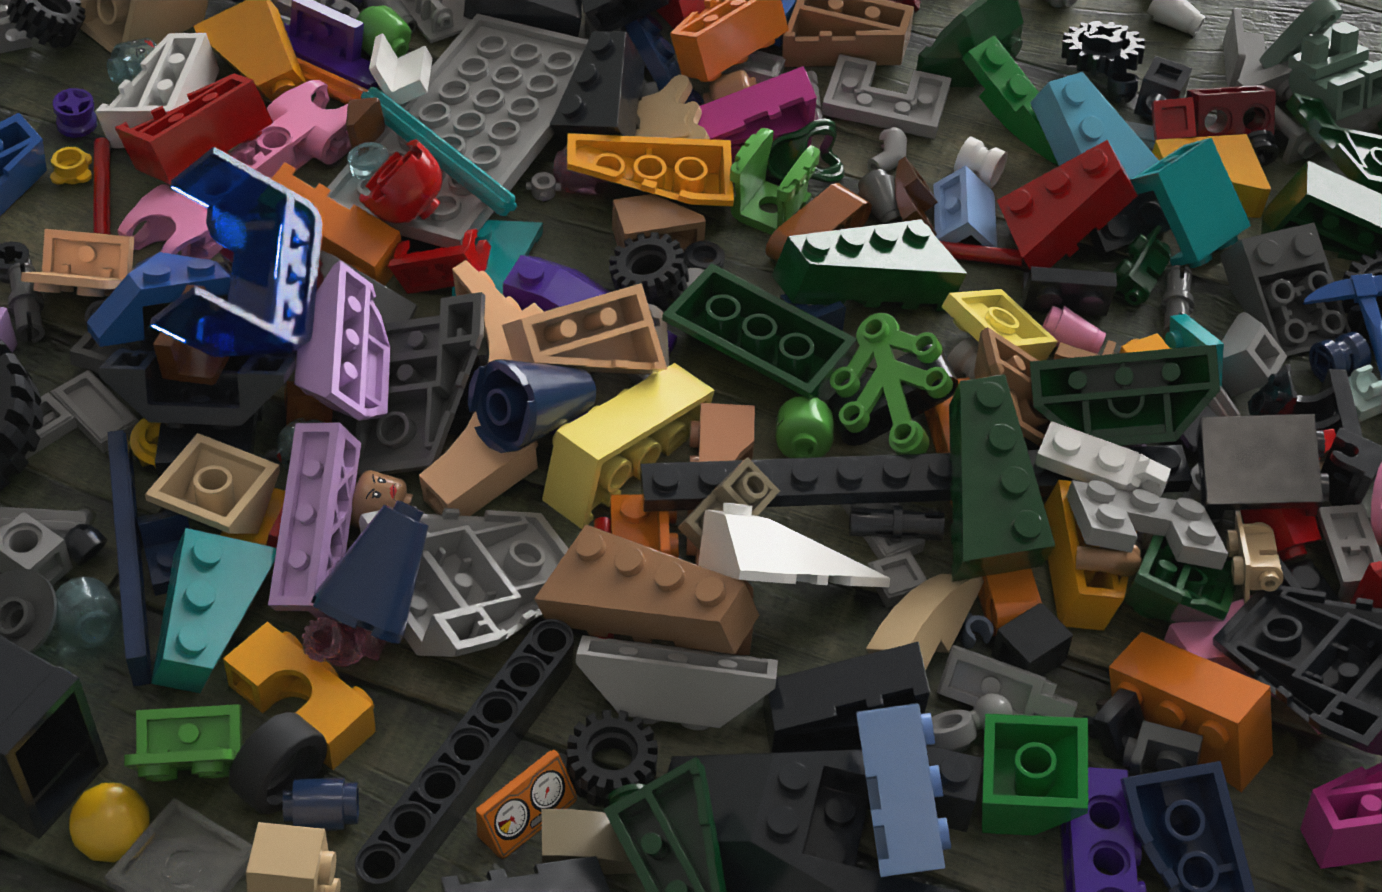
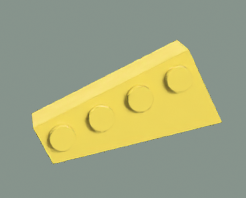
(612, 440)

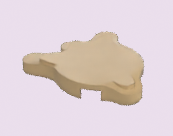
(668, 115)

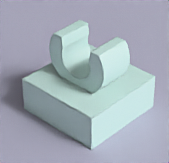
(1366, 392)

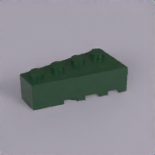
(869, 266)
(993, 486)

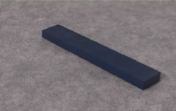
(129, 559)

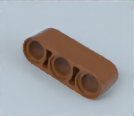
(829, 211)

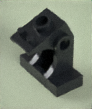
(1332, 405)

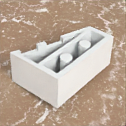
(168, 74)

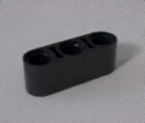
(880, 417)

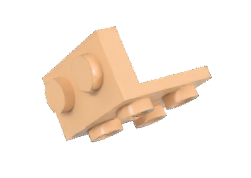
(83, 260)

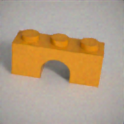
(275, 667)

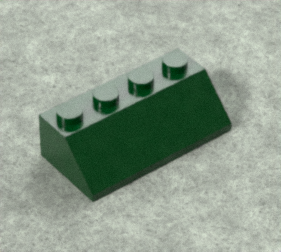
(762, 332)

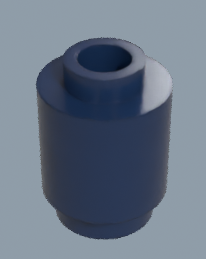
(322, 803)

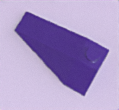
(552, 286)

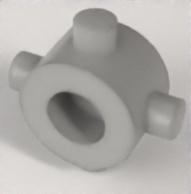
(543, 186)

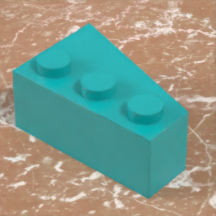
(205, 602)

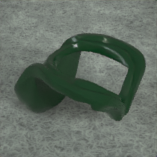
(790, 146)

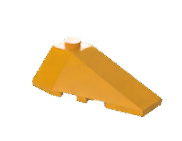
(669, 167)

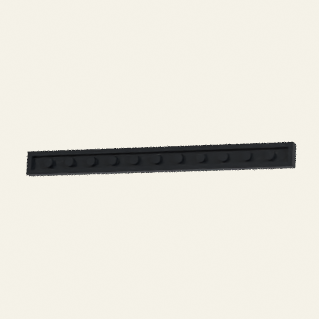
(852, 479)

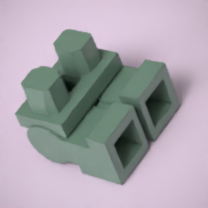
(1337, 72)

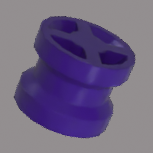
(74, 112)

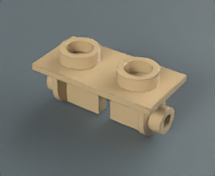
(1253, 557)

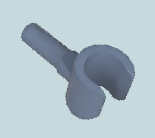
(978, 624)

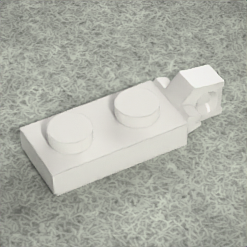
(1092, 458)

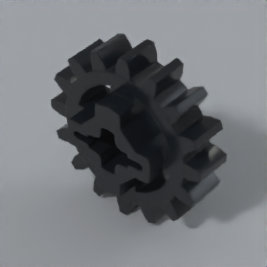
(1103, 48)

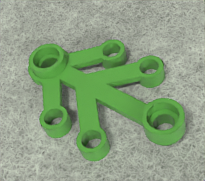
(889, 379)

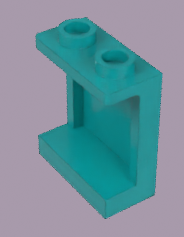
(1195, 201)

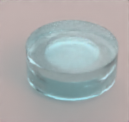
(366, 159)

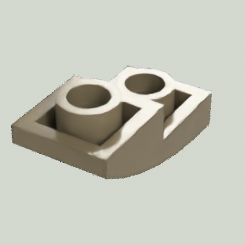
(742, 486)
(582, 834)

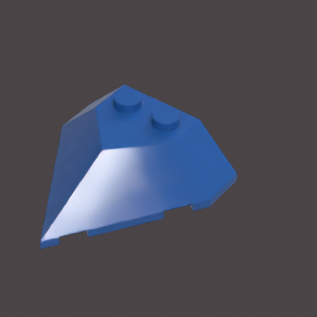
(152, 282)

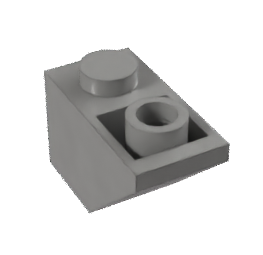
(1249, 355)

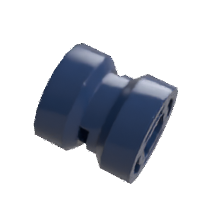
(1346, 353)

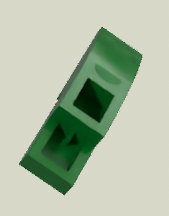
(1008, 94)

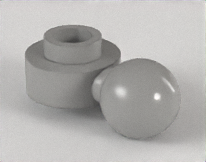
(958, 728)

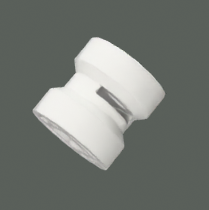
(984, 163)

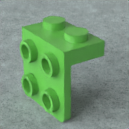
(186, 739)

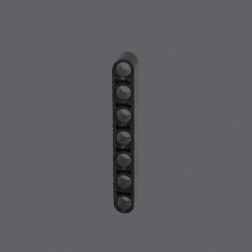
(467, 779)

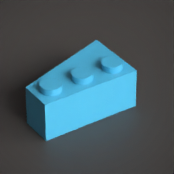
(1080, 118)

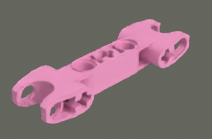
(297, 135)

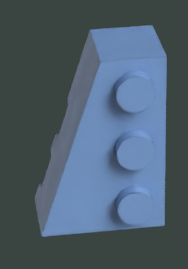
(903, 789)

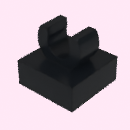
(1116, 722)

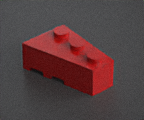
(215, 116)
(1066, 204)

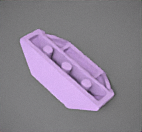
(348, 349)

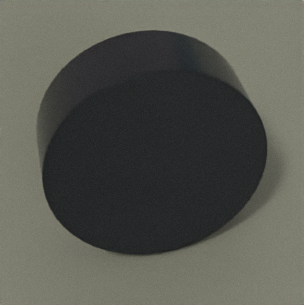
(702, 254)

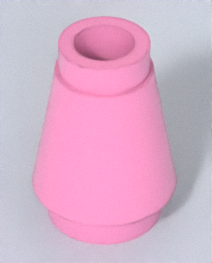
(1073, 330)

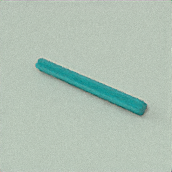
(448, 158)

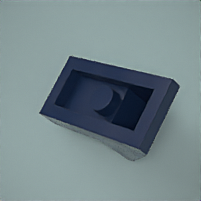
(160, 539)

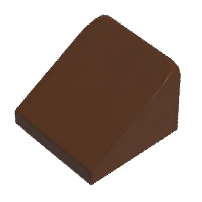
(364, 121)

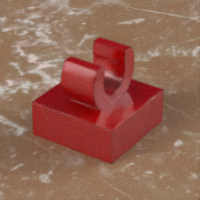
(1173, 118)

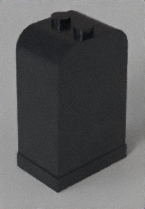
(45, 740)

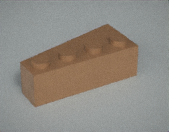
(646, 594)

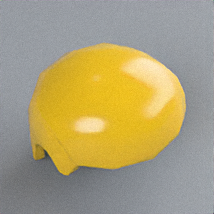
(108, 821)

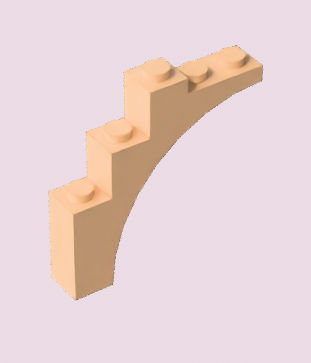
(470, 470)

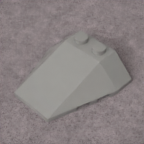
(478, 579)

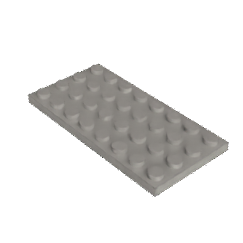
(492, 104)

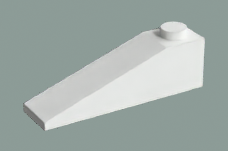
(766, 551)

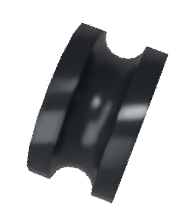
(1264, 146)
(10, 252)

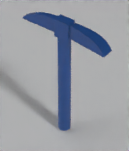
(1363, 290)

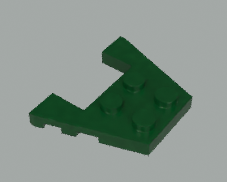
(1352, 150)

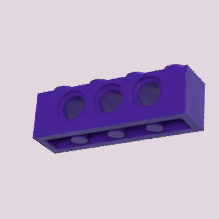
(1092, 847)

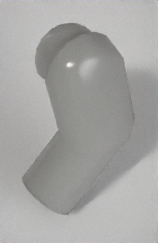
(894, 150)

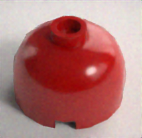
(405, 186)

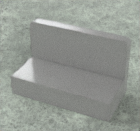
(1241, 50)

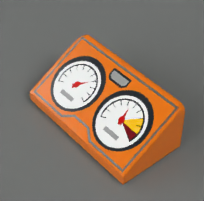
(515, 810)

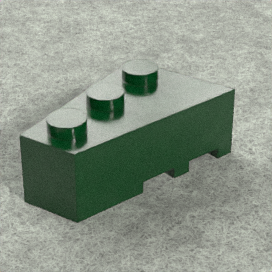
(1342, 210)

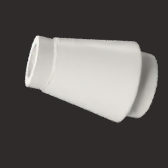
(1177, 14)

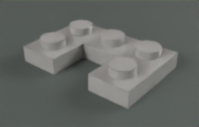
(855, 100)
(1113, 515)

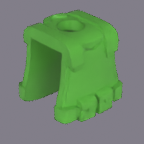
(752, 190)

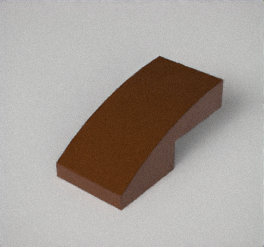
(913, 193)

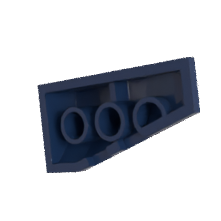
(1189, 828)

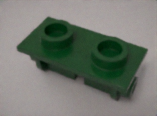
(1144, 265)

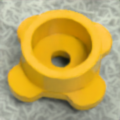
(70, 166)

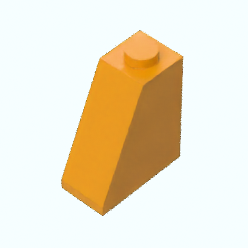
(255, 45)
(1239, 163)

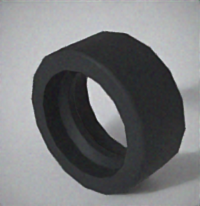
(273, 758)

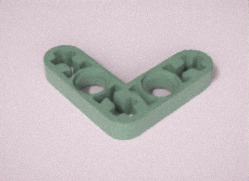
(1314, 19)

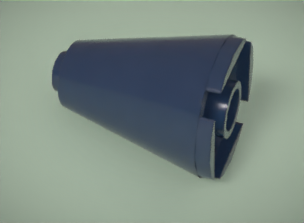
(526, 401)
(377, 574)

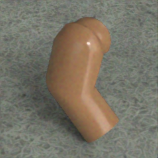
(1108, 560)

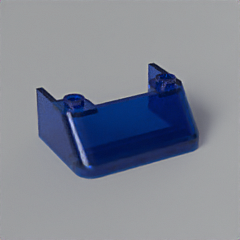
(272, 267)

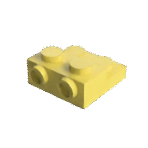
(998, 311)

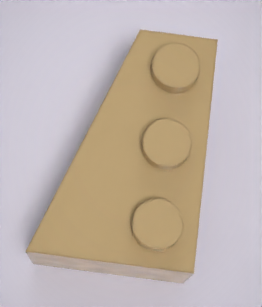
(291, 860)

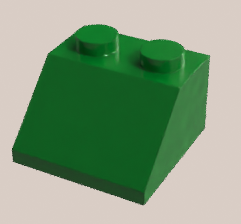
(1033, 773)

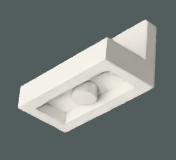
(403, 76)

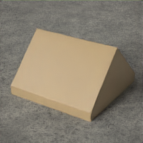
(217, 486)

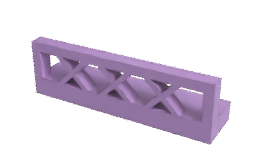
(314, 513)

